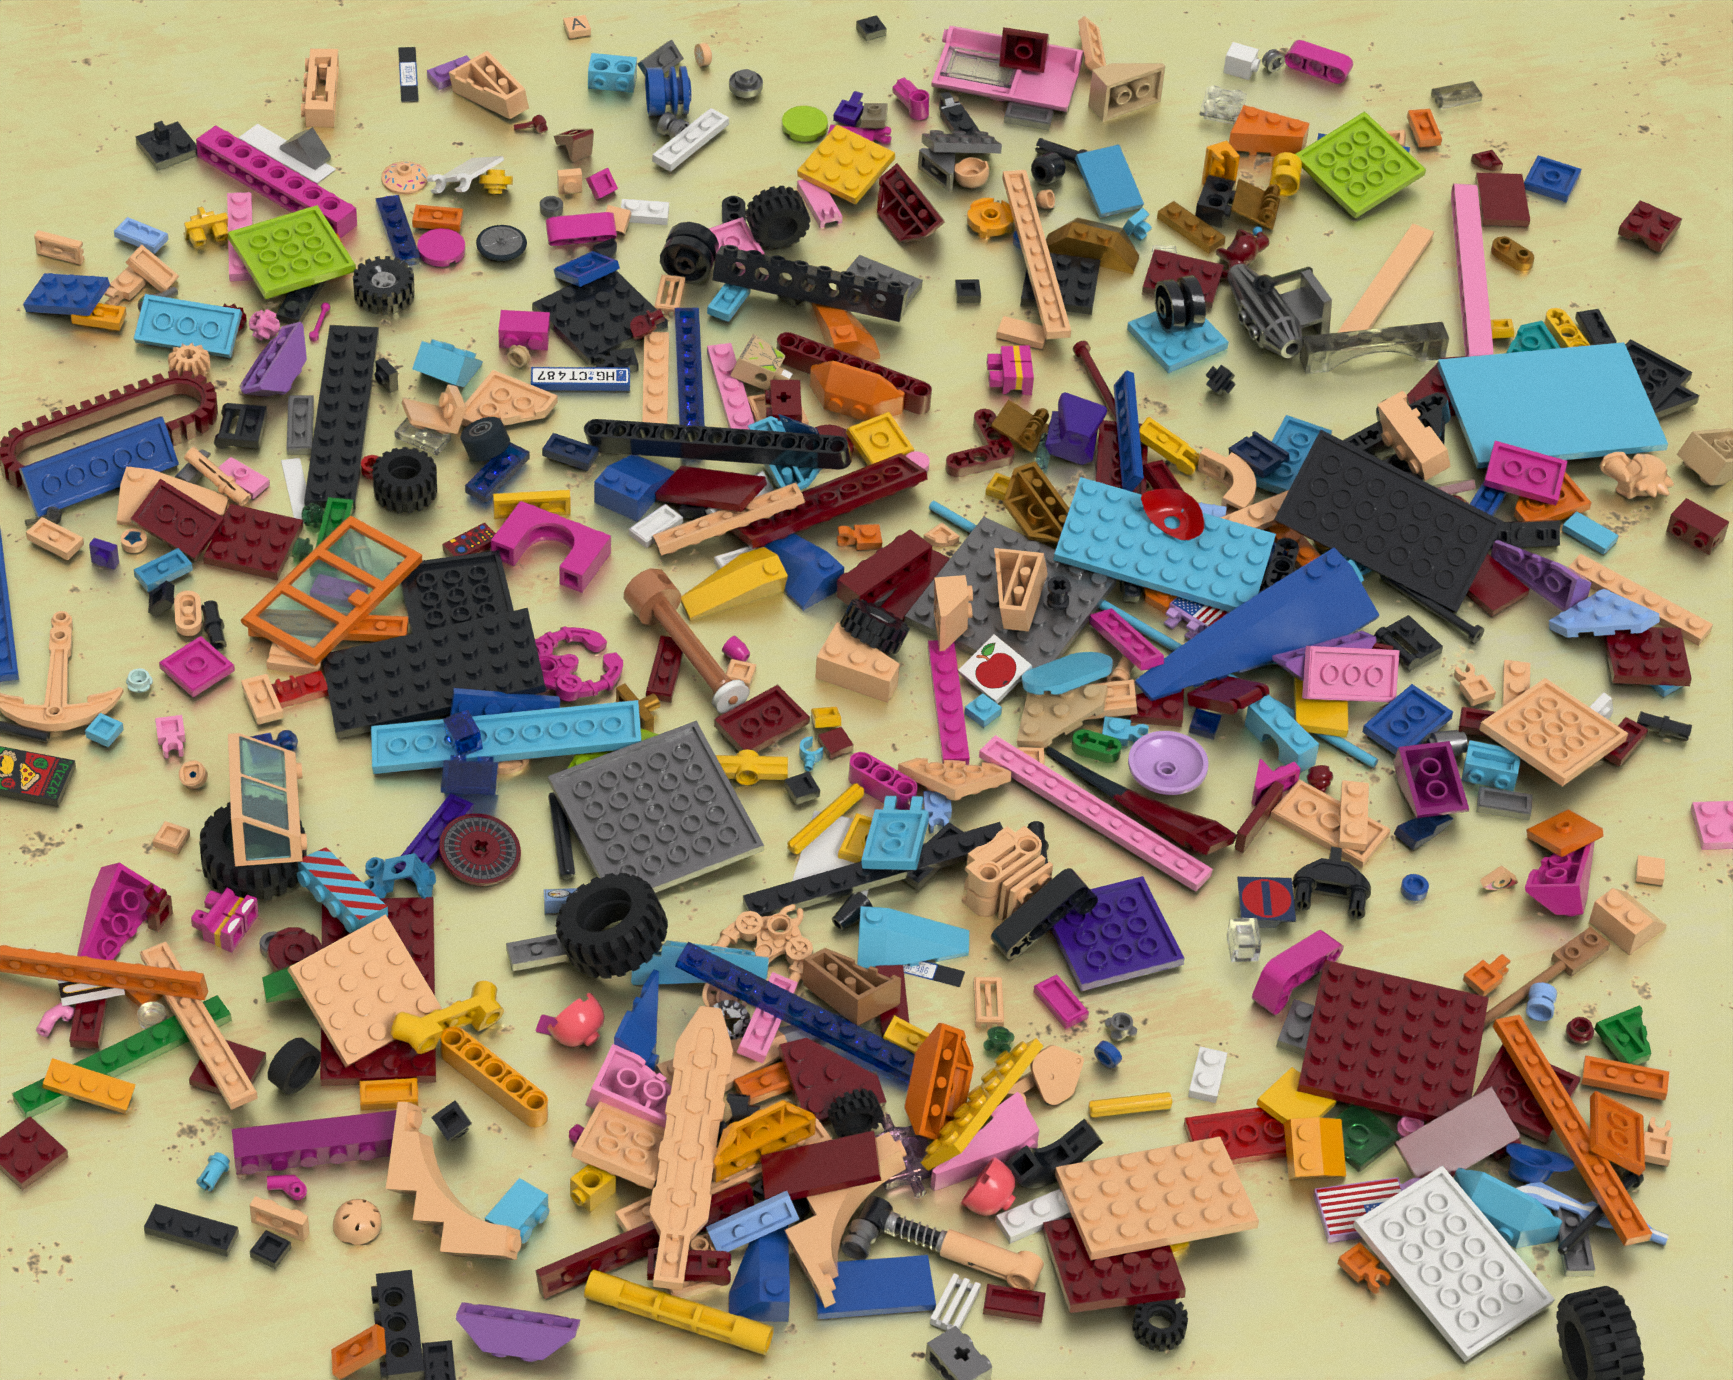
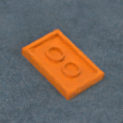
(1617, 1133)

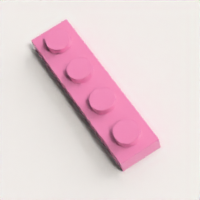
(763, 1026)

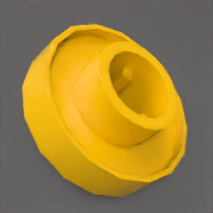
(495, 181)

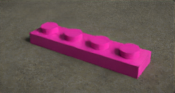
(1126, 639)

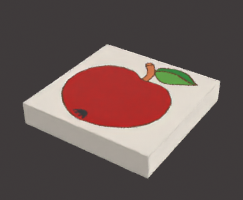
(995, 669)

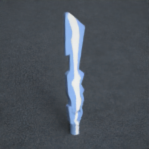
(1554, 1199)

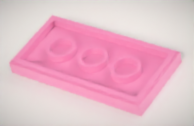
(1350, 674)

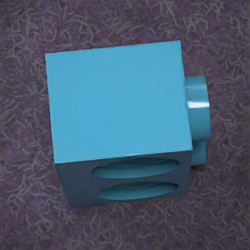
(612, 72)

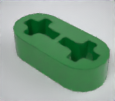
(1096, 746)

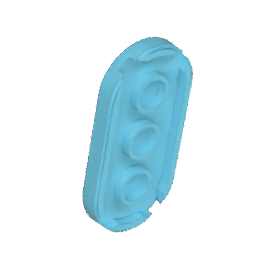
(1067, 673)

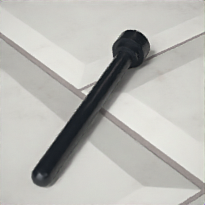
(1265, 284)

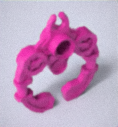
(558, 669)

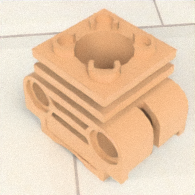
(1005, 873)

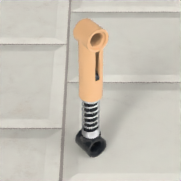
(1018, 1269)

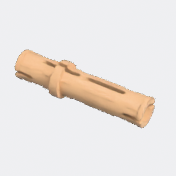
(225, 484)

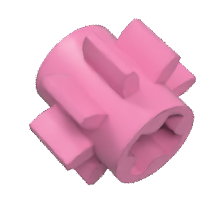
(264, 324)

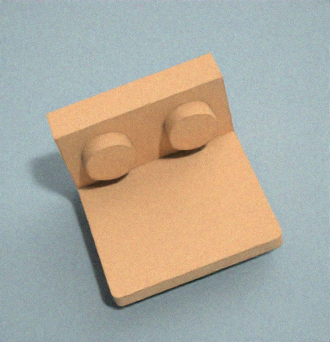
(443, 418)

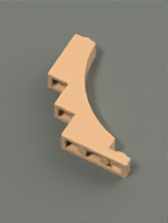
(416, 1172)
(819, 1237)

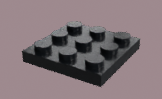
(1076, 281)

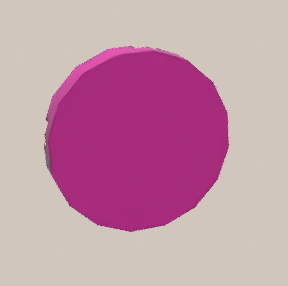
(441, 247)

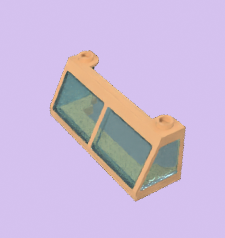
(264, 802)

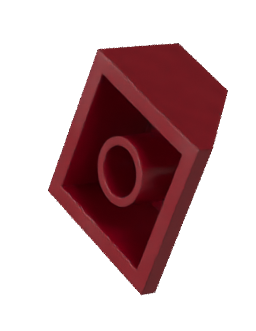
(1024, 50)

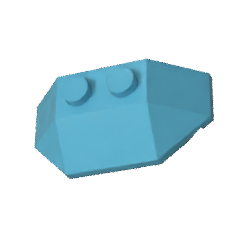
(780, 474)
(1512, 1212)

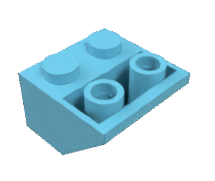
(446, 362)

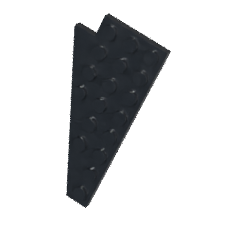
(1662, 380)

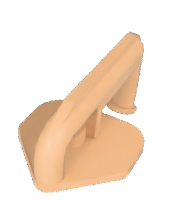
(1053, 1072)

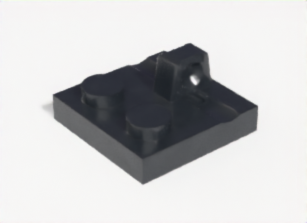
(166, 145)

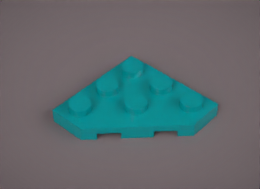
(1533, 337)

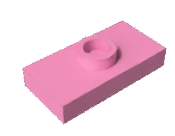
(245, 477)

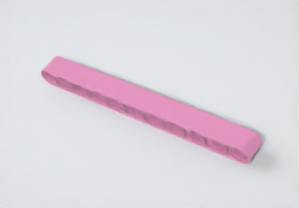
(1471, 270)

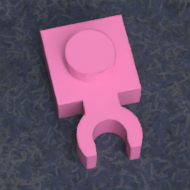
(170, 734)

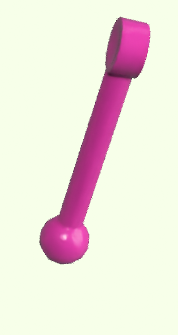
(314, 335)

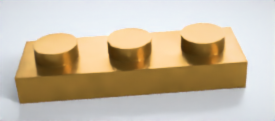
(1191, 227)

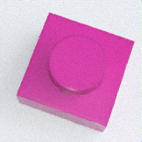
(601, 183)

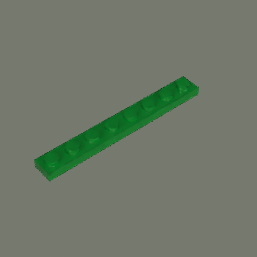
(120, 1057)

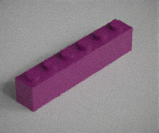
(313, 1142)

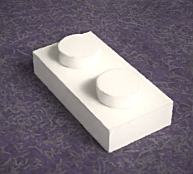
(647, 211)
(1207, 1074)

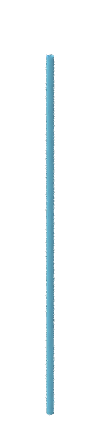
(1166, 641)

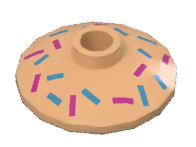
(404, 177)

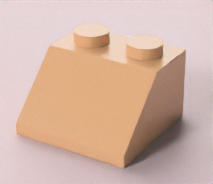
(951, 608)
(1625, 920)

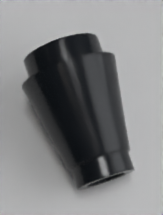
(850, 911)

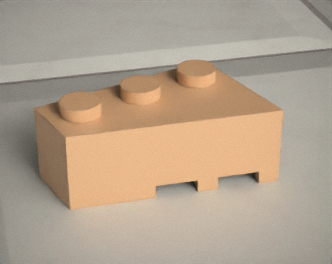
(489, 85)
(1410, 439)
(1020, 585)
(856, 666)

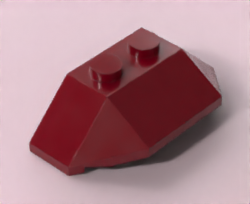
(906, 207)

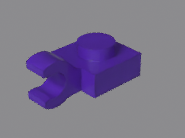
(849, 111)

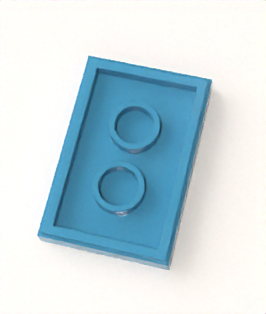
(1109, 181)

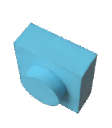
(983, 710)
(104, 730)

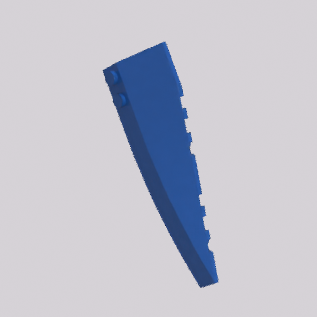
(1296, 612)

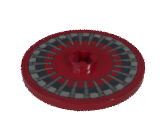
(475, 867)

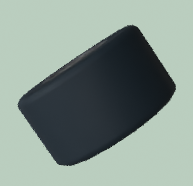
(485, 439)

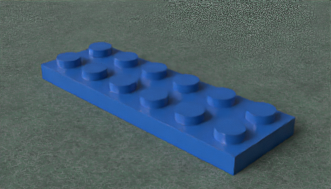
(97, 465)

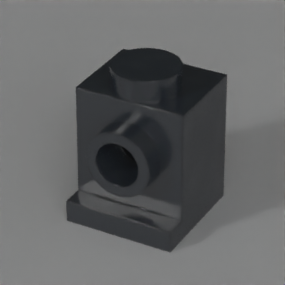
(452, 1121)

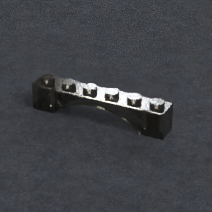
(1330, 350)

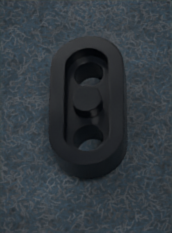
(733, 208)

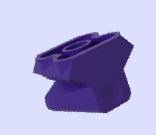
(1074, 428)

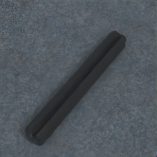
(561, 839)

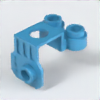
(383, 874)

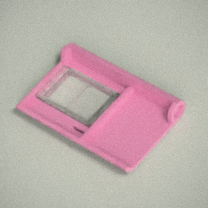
(972, 67)

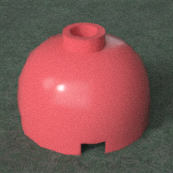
(579, 1023)
(991, 1190)

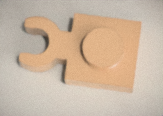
(1473, 687)
(1658, 1143)

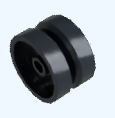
(689, 252)
(1180, 304)

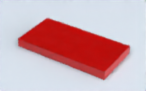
(1246, 1134)

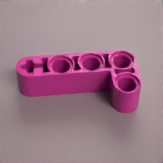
(1293, 968)

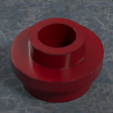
(1584, 1027)

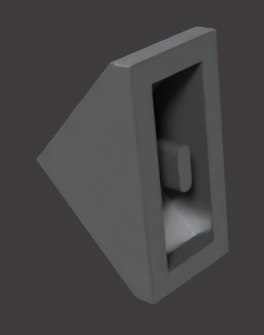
(307, 149)
(938, 166)

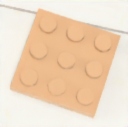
(621, 1145)

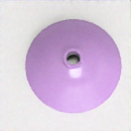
(1168, 762)

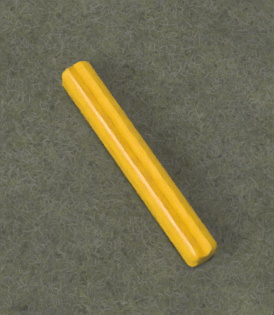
(825, 818)

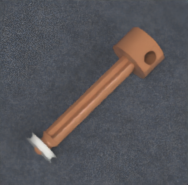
(655, 601)

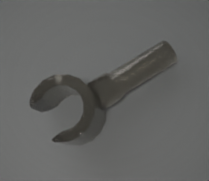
(53, 514)

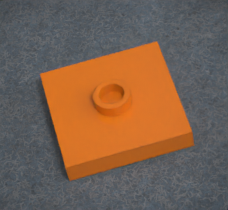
(1565, 833)

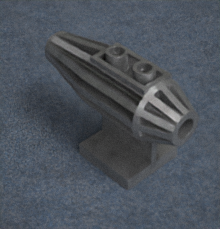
(1277, 318)

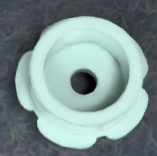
(139, 680)

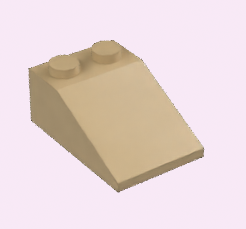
(1125, 88)
(1709, 455)

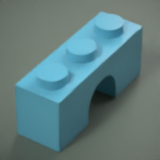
(1295, 744)

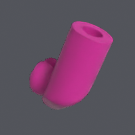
(289, 1184)

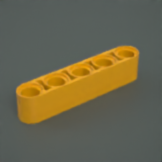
(494, 1076)

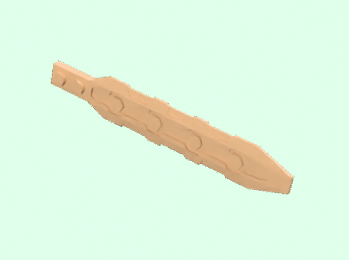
(689, 1143)

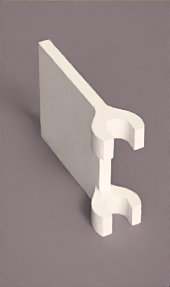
(464, 173)

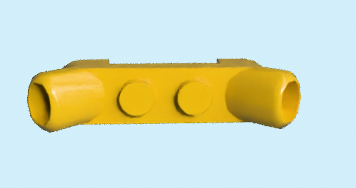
(424, 1032)

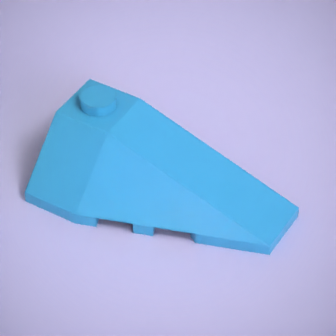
(904, 939)

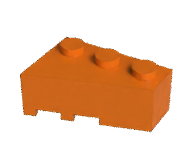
(1267, 132)

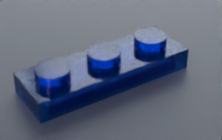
(497, 472)

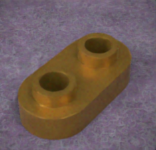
(1512, 253)

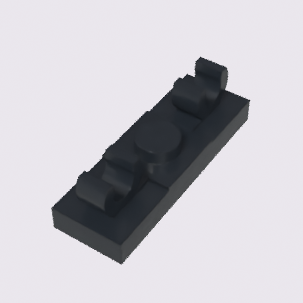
(1530, 533)

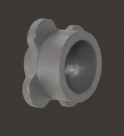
(1121, 1020)

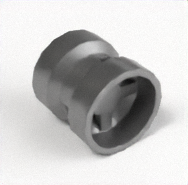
(671, 125)
(858, 1242)

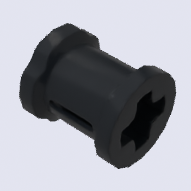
(1058, 597)

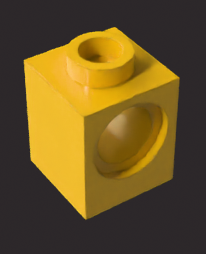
(602, 1185)

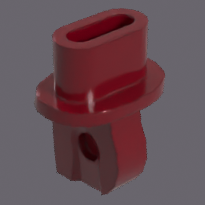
(645, 324)

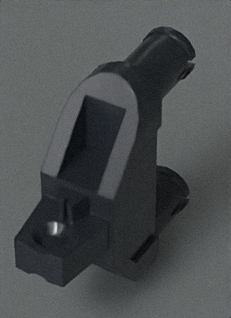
(1334, 879)

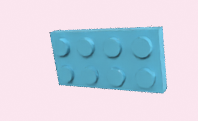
(175, 321)

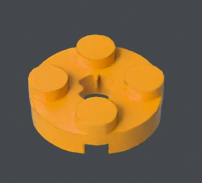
(999, 223)

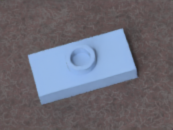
(141, 234)

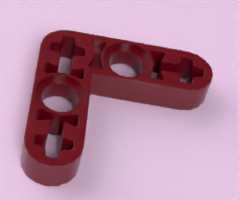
(963, 462)

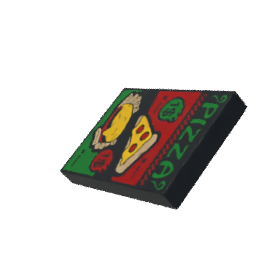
(34, 776)

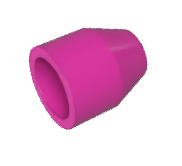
(736, 649)

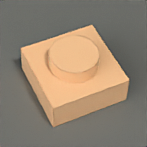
(569, 181)

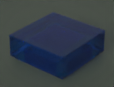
(1205, 724)

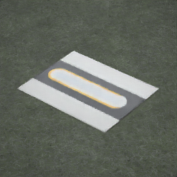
(76, 993)

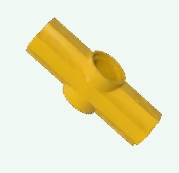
(749, 767)

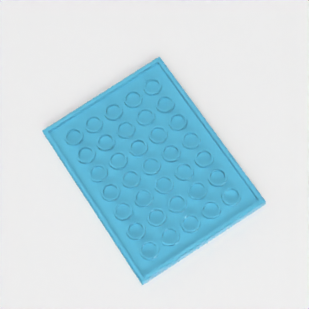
(1553, 402)

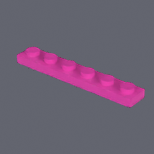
(948, 703)

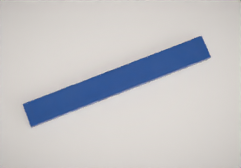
(8, 659)

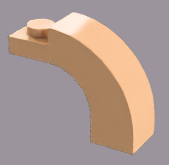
(1233, 474)

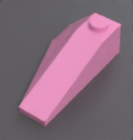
(630, 1086)
(1000, 1138)

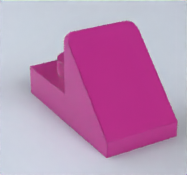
(1286, 775)

